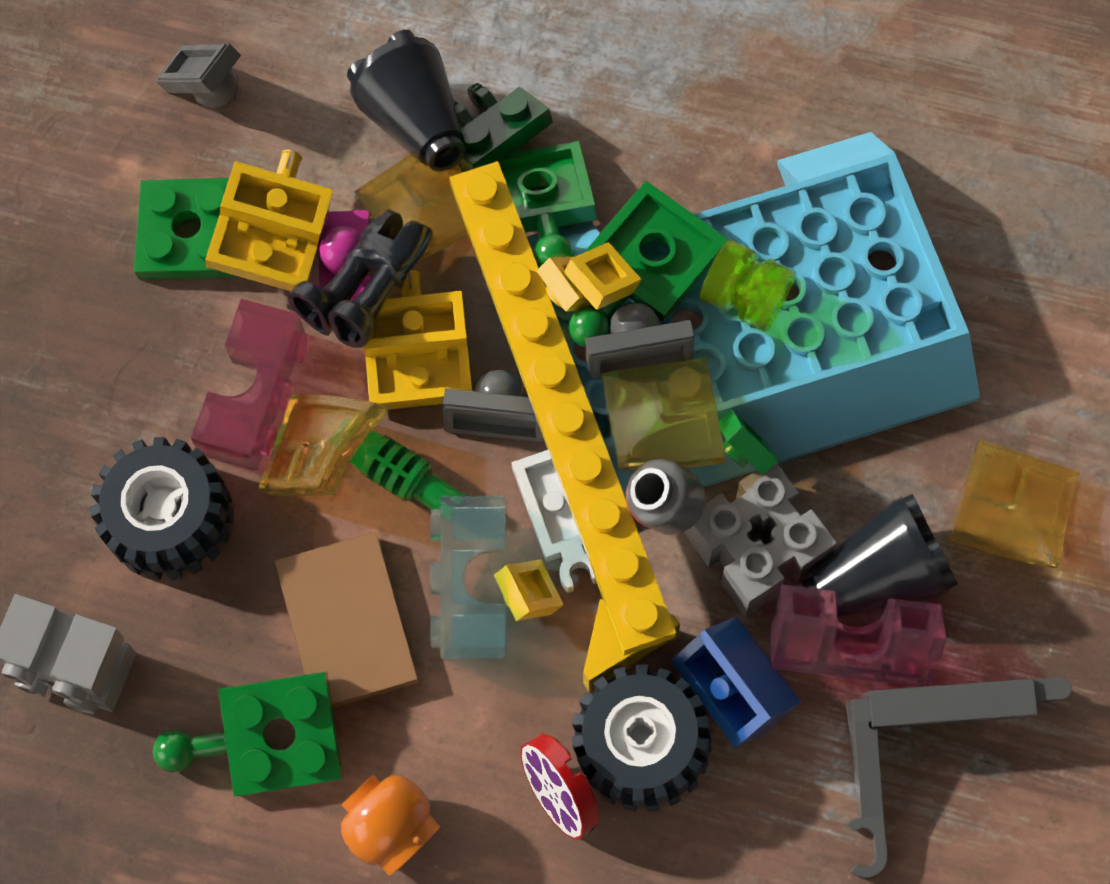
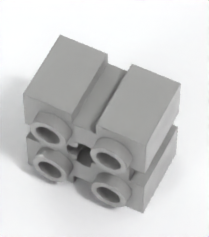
(751, 569)
(63, 655)

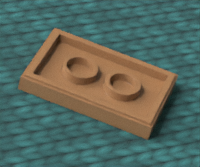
(347, 619)

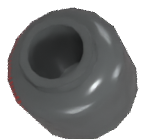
(665, 497)

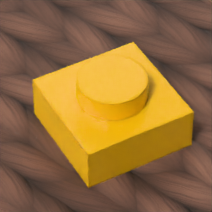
(602, 275)
(559, 286)
(528, 590)

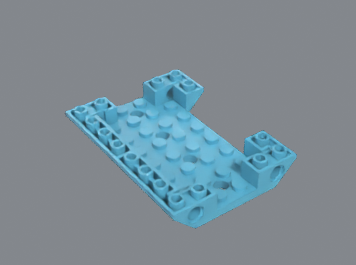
(855, 343)

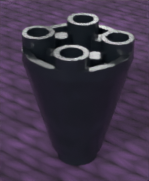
(410, 99)
(883, 560)

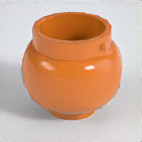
(387, 822)

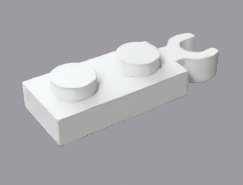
(551, 515)

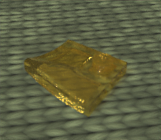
(418, 196)
(663, 414)
(317, 444)
(1014, 505)

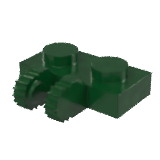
(501, 126)

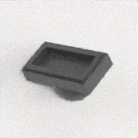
(204, 72)
(638, 341)
(492, 409)

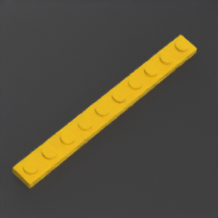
(562, 410)

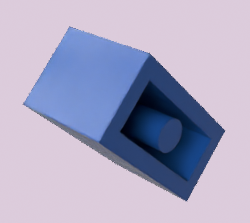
(735, 681)

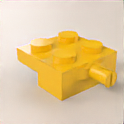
(269, 224)
(418, 348)

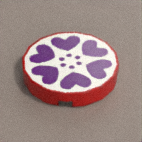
(561, 794)

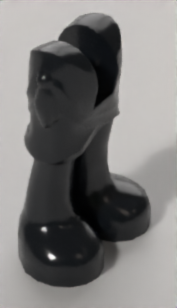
(382, 256)

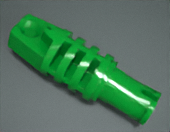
(401, 471)

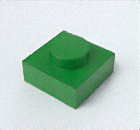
(745, 444)

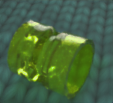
(747, 285)

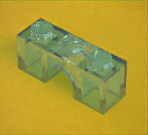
(466, 530)

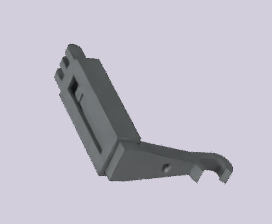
(927, 707)

